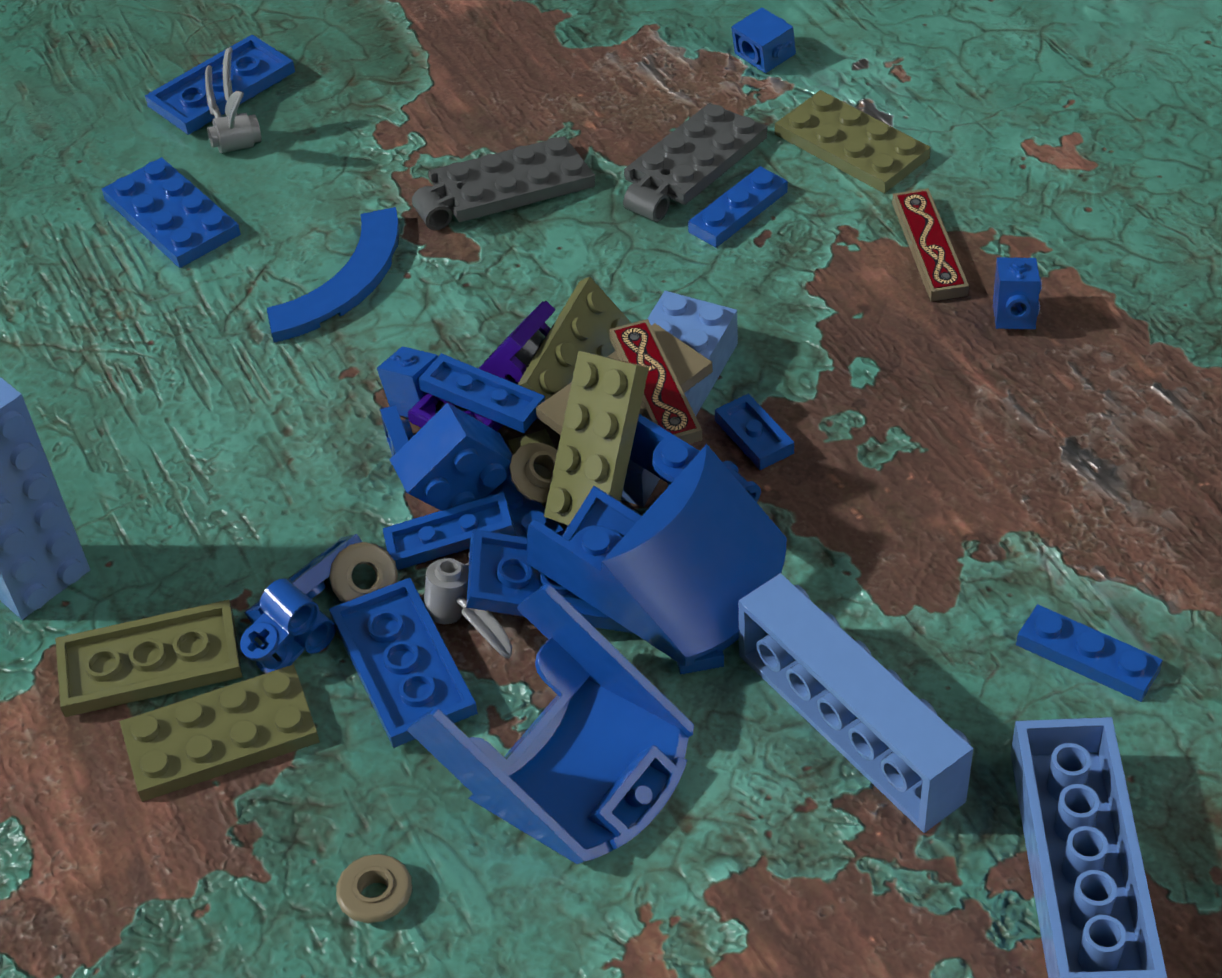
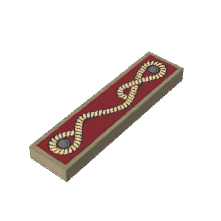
(930, 245)
(663, 396)

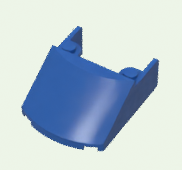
(681, 563)
(591, 761)

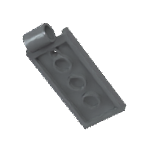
(689, 160)
(502, 182)

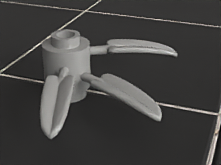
(233, 130)
(447, 599)

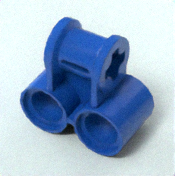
(286, 627)

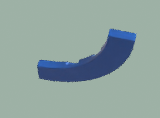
(349, 286)

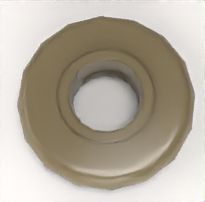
(523, 471)
(357, 554)
(371, 870)

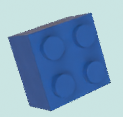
(452, 460)

